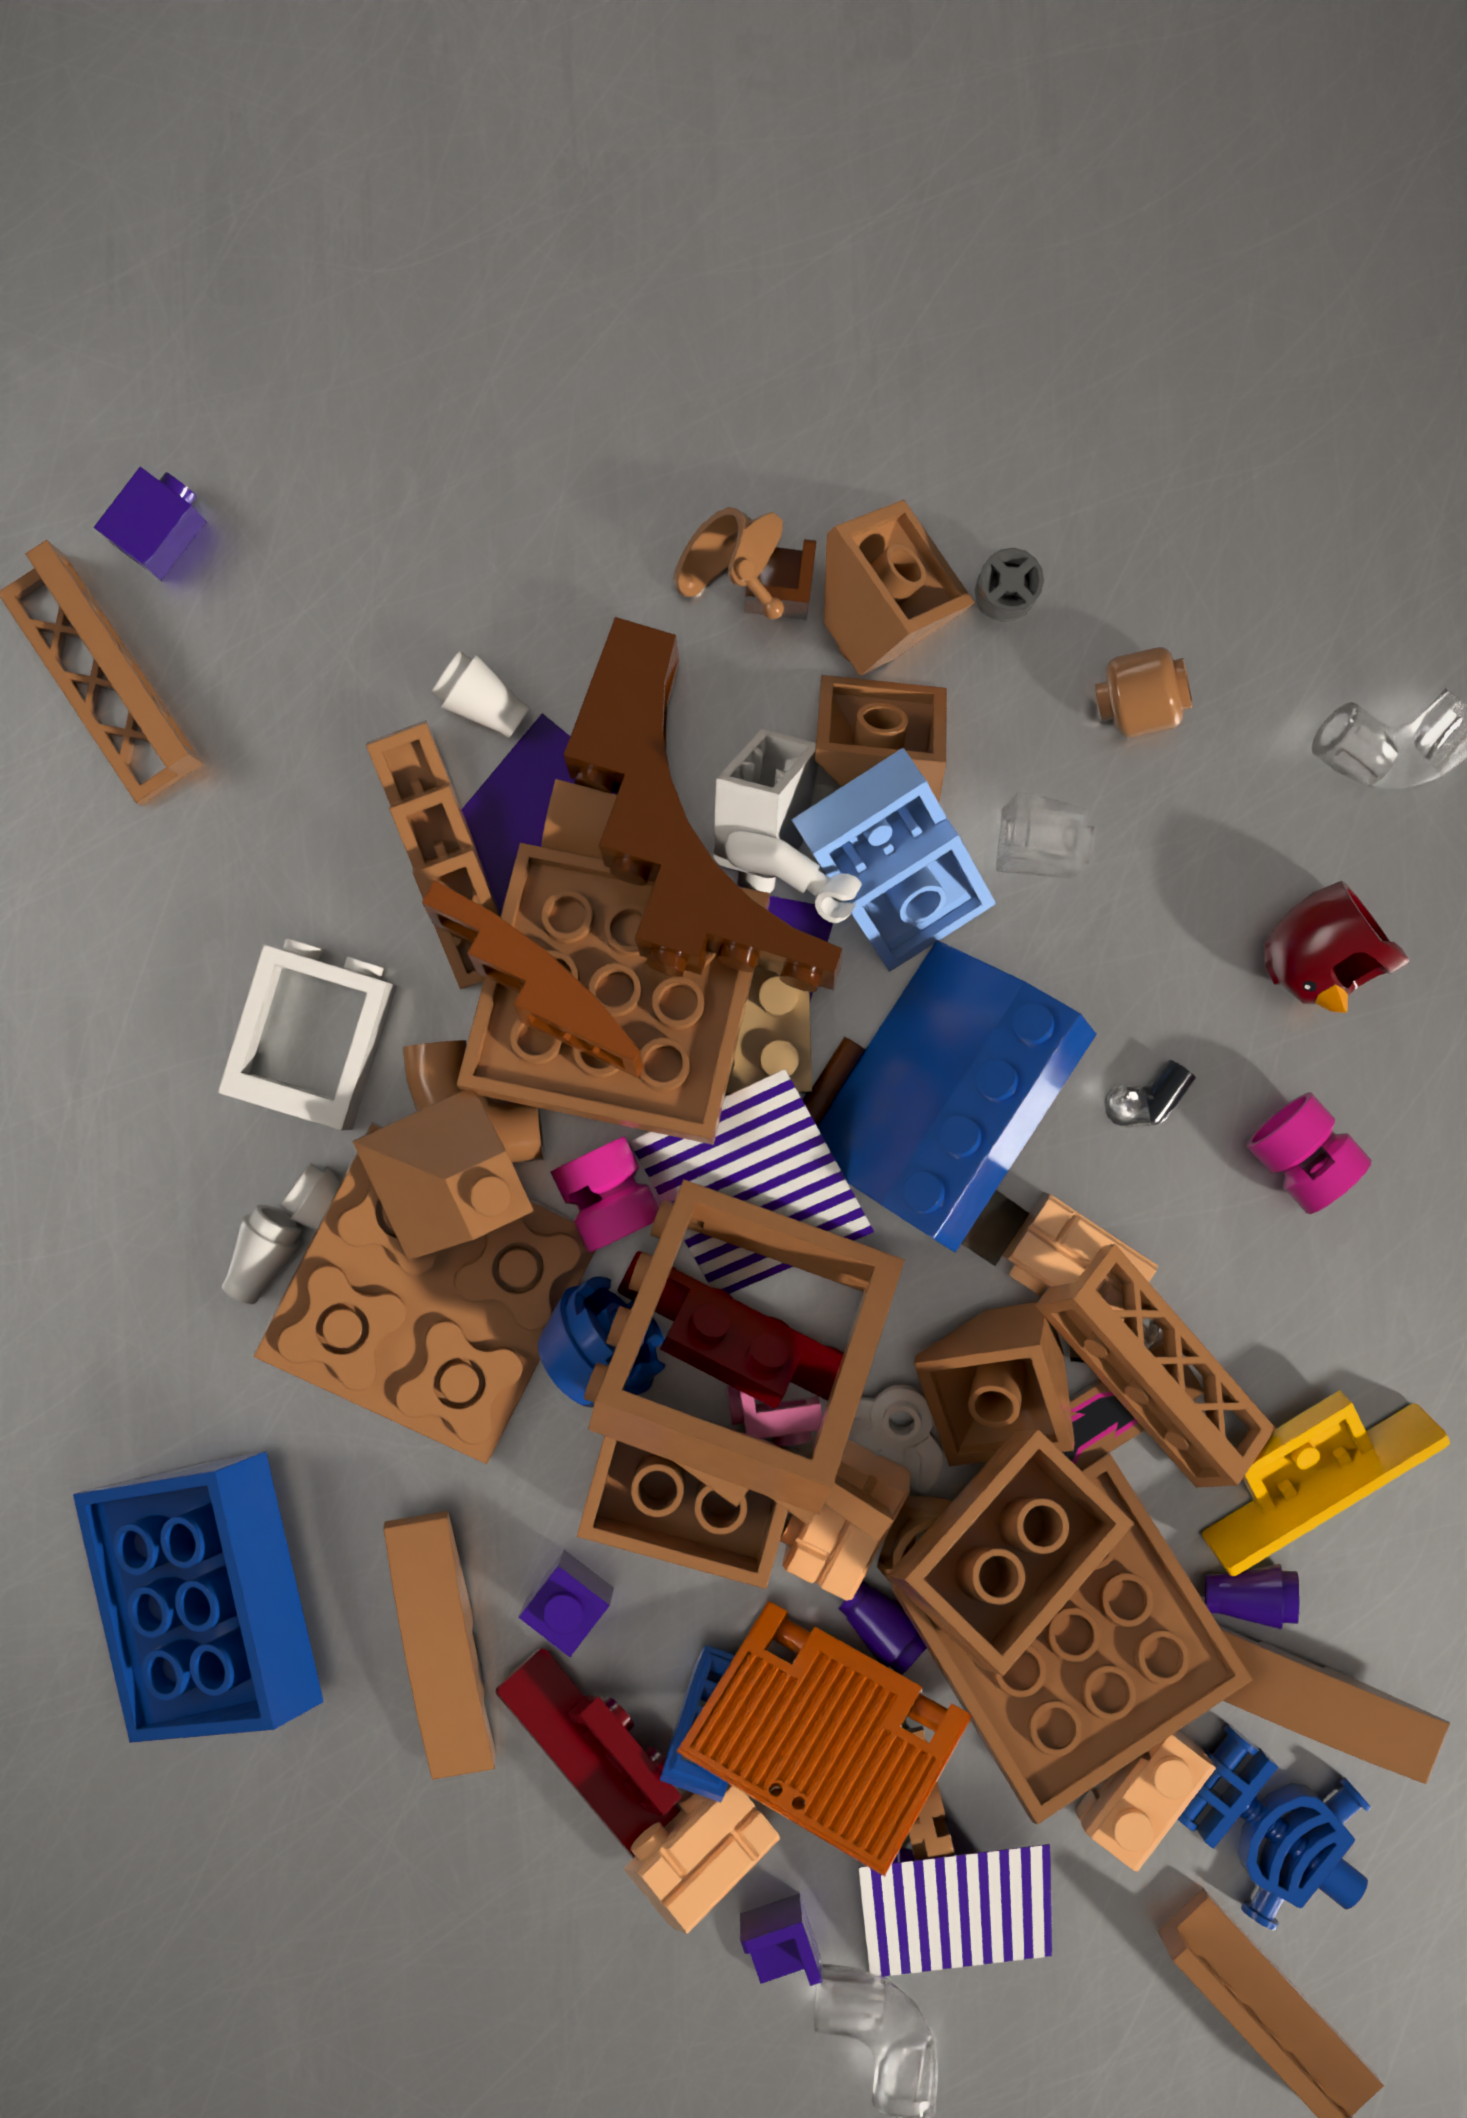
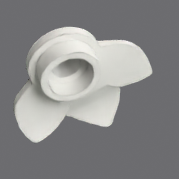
(906, 1445)

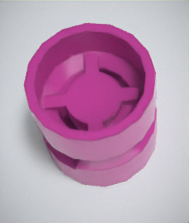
(1293, 1137)
(606, 1194)

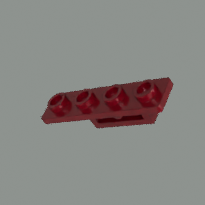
(737, 1342)
(591, 1748)

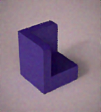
(781, 1940)

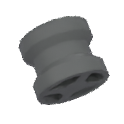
(1018, 574)

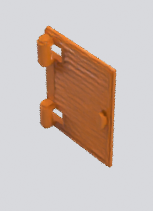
(825, 1737)

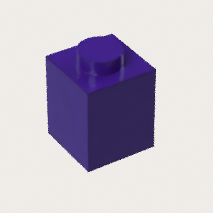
(152, 521)
(566, 1603)

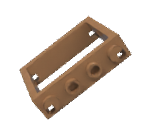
(704, 1444)

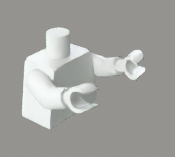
(755, 828)

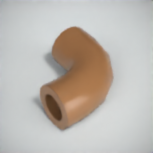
(433, 1075)

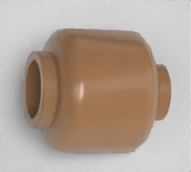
(1144, 692)

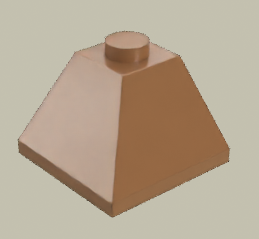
(886, 586)
(873, 719)
(443, 1175)
(994, 1379)

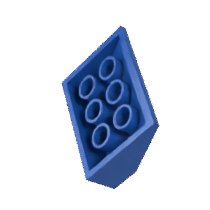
(952, 1091)
(199, 1600)

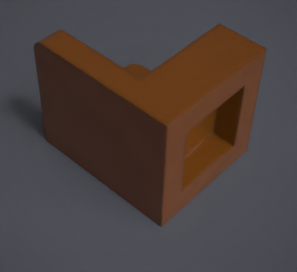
(787, 578)

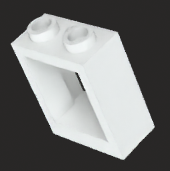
(293, 1100)

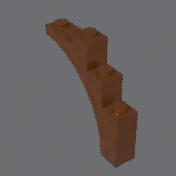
(693, 903)

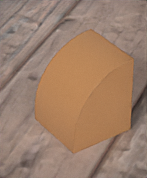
(577, 819)

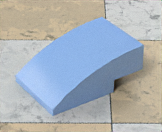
(904, 853)

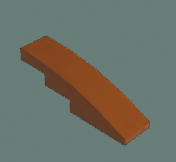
(548, 993)

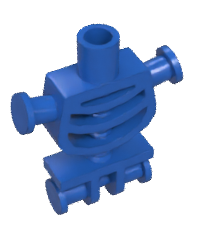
(1300, 1849)

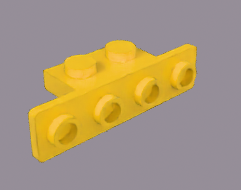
(1316, 1471)

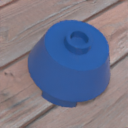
(578, 1338)

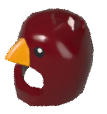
(1329, 948)

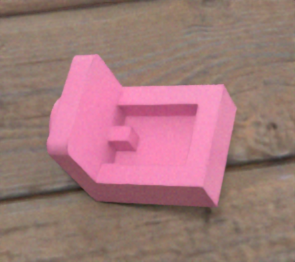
(787, 1424)

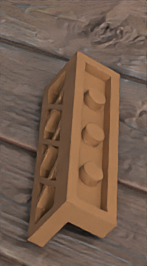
(110, 658)
(1140, 1381)
(1268, 2009)

